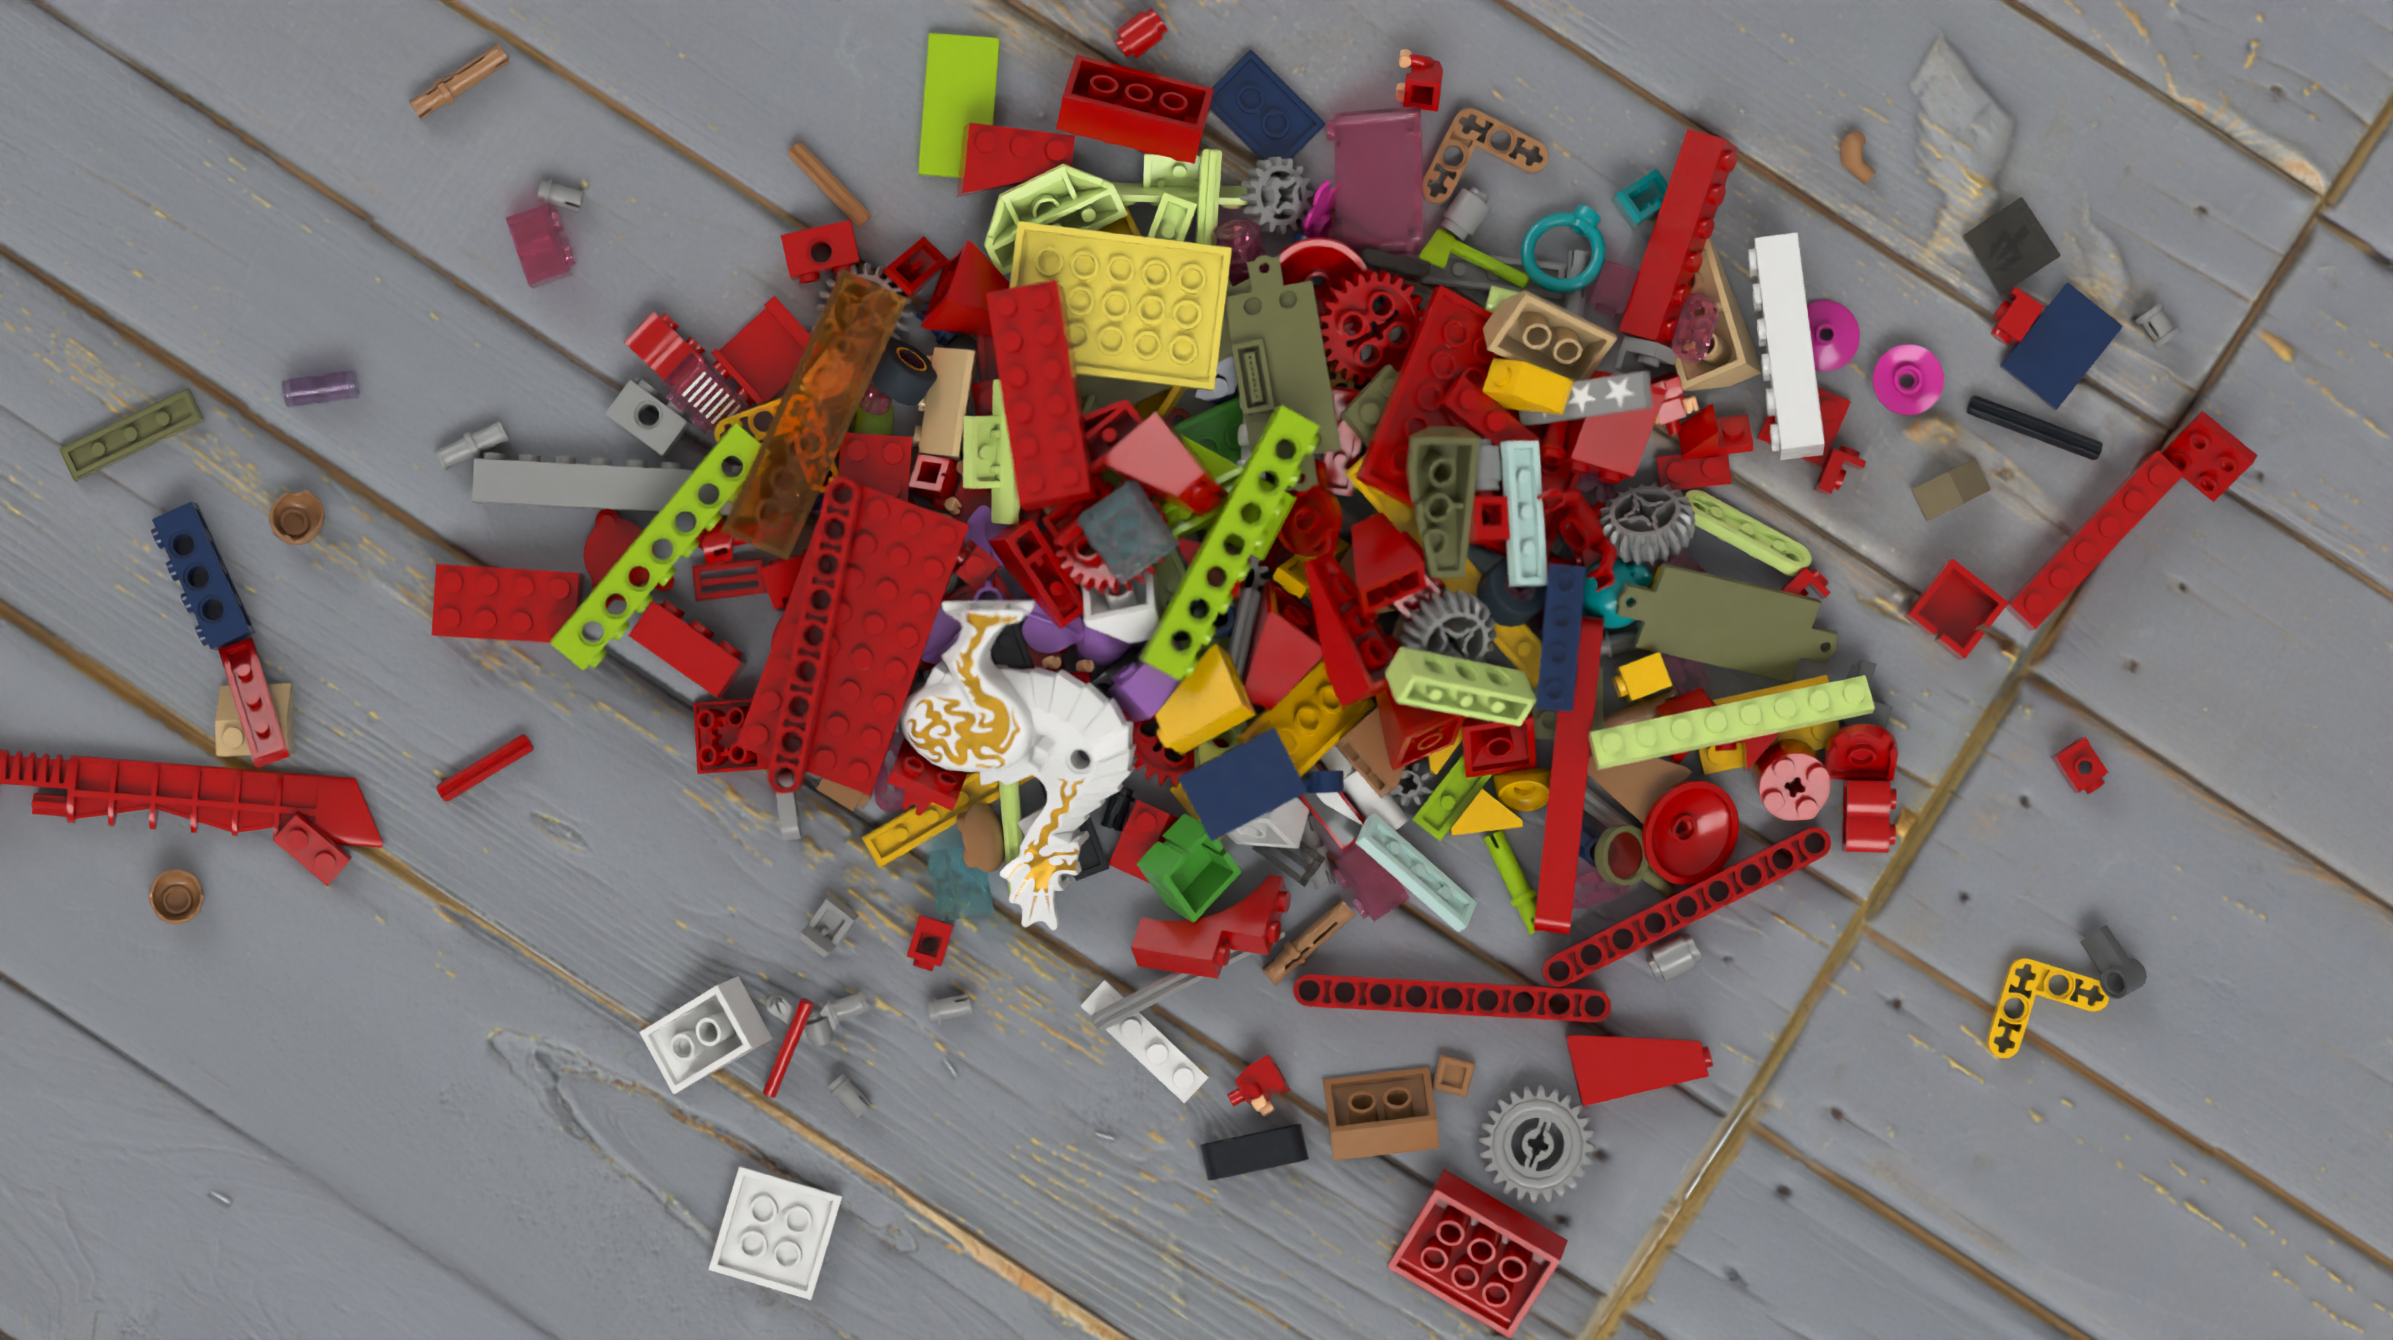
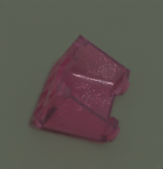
(1378, 179)

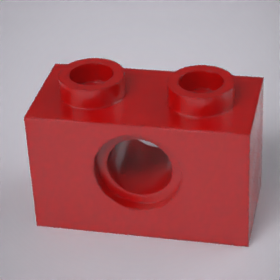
(800, 246)

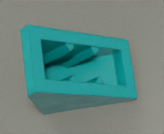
(1641, 198)

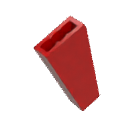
(1627, 1065)

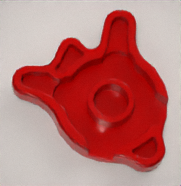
(1313, 519)
(606, 546)

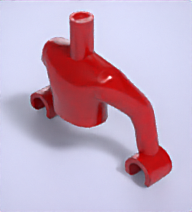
(1583, 530)

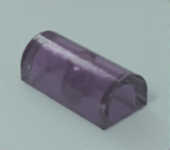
(320, 388)

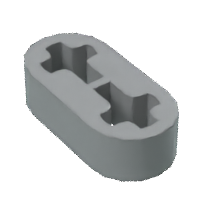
(788, 809)

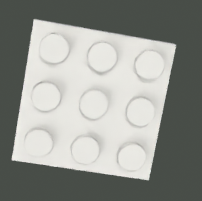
(775, 1232)

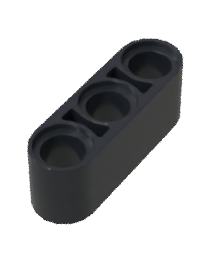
(1254, 1152)

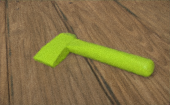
(1444, 243)

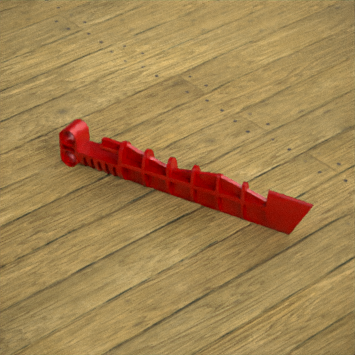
(205, 794)

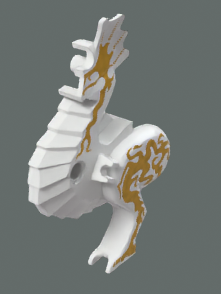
(1018, 727)

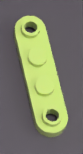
(1748, 534)

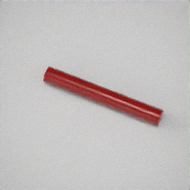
(788, 1047)

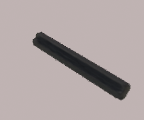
(2034, 427)

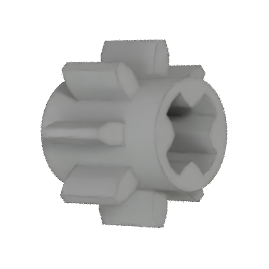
(1419, 778)

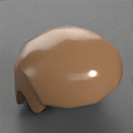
(297, 517)
(176, 896)

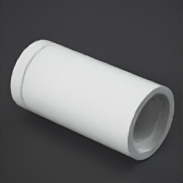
(1369, 802)

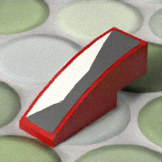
(1334, 814)

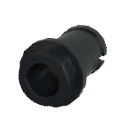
(1117, 809)

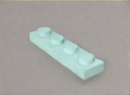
(1526, 521)
(1416, 872)

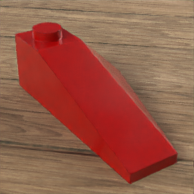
(1351, 644)

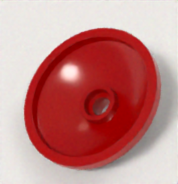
(1325, 259)
(1703, 839)

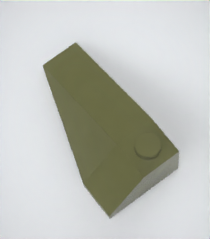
(1442, 490)

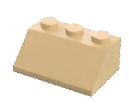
(1546, 336)
(946, 403)

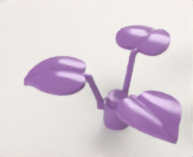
(1037, 629)

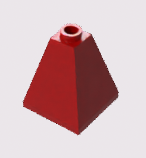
(960, 293)
(1414, 730)

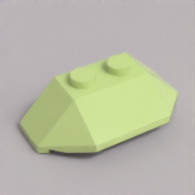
(1053, 198)

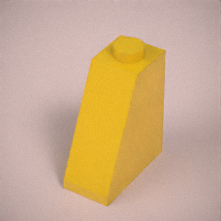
(1204, 703)

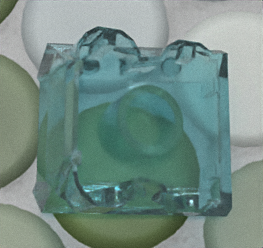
(1127, 531)

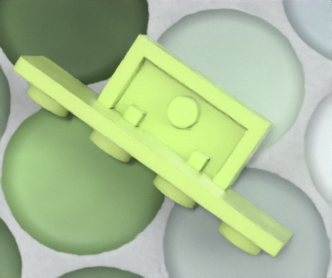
(1176, 179)
(989, 460)

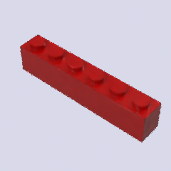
(1679, 237)
(2093, 540)

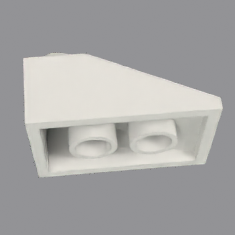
(705, 1034)

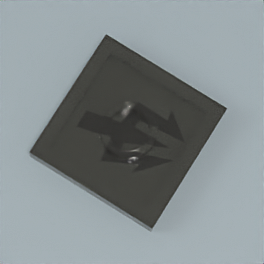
(2011, 246)

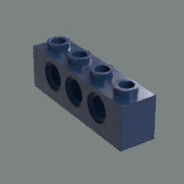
(234, 621)
(1561, 637)

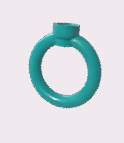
(1581, 221)

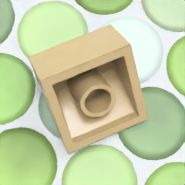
(228, 728)

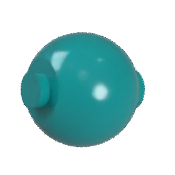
(1604, 601)

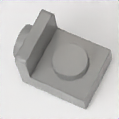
(1639, 352)

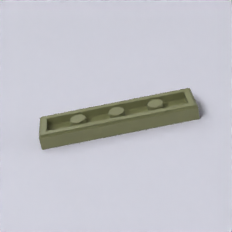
(131, 434)

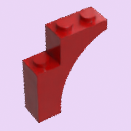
(1206, 944)

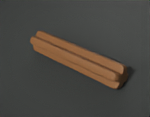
(829, 184)

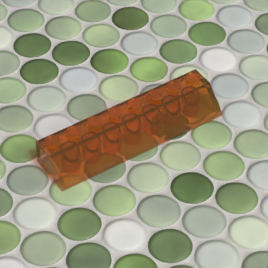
(814, 414)

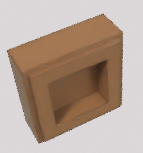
(1453, 1075)

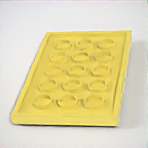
(1132, 301)

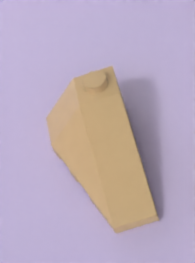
(1731, 350)

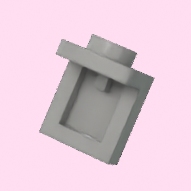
(828, 926)

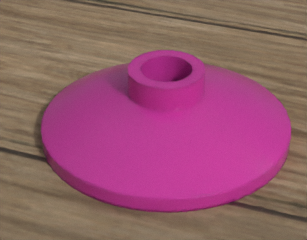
(1845, 334)
(1925, 373)

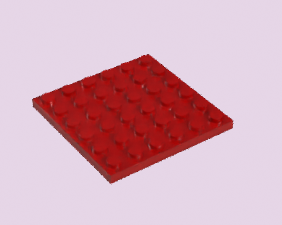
(1444, 347)

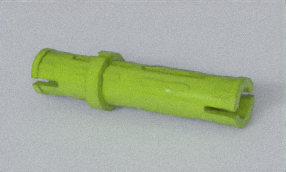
(1513, 878)

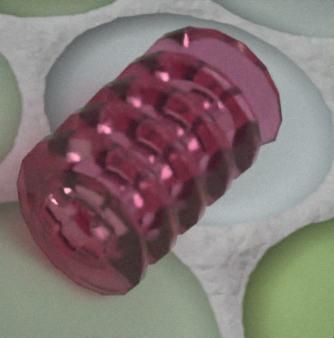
(1246, 246)

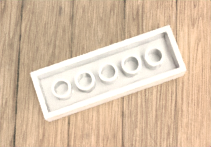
(1788, 346)

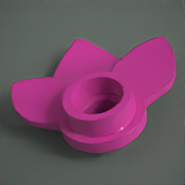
(1318, 218)

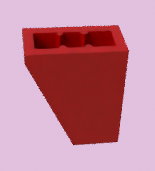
(1384, 564)

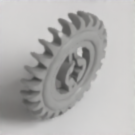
(1547, 1110)

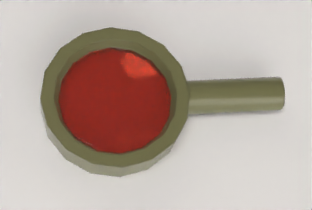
(1622, 859)

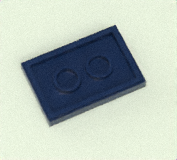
(1264, 110)
(2061, 346)
(1242, 784)

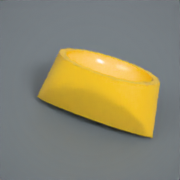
(1523, 789)

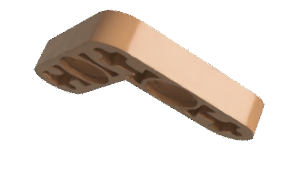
(1467, 145)

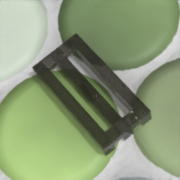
(1402, 266)
(1310, 868)

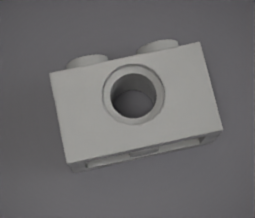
(627, 412)

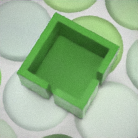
(1188, 868)

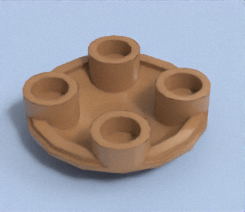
(981, 837)

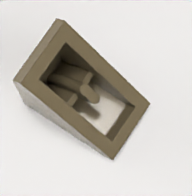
(1951, 489)

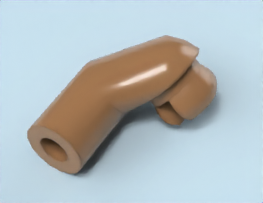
(1853, 156)

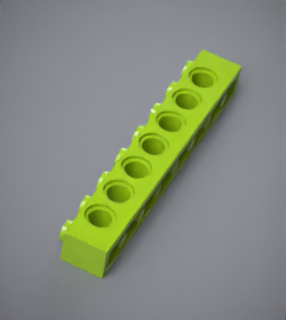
(1159, 650)
(587, 652)

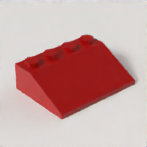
(1477, 1254)

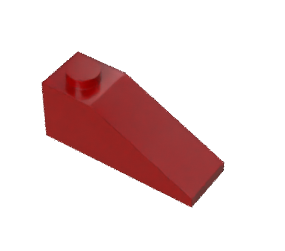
(1038, 571)

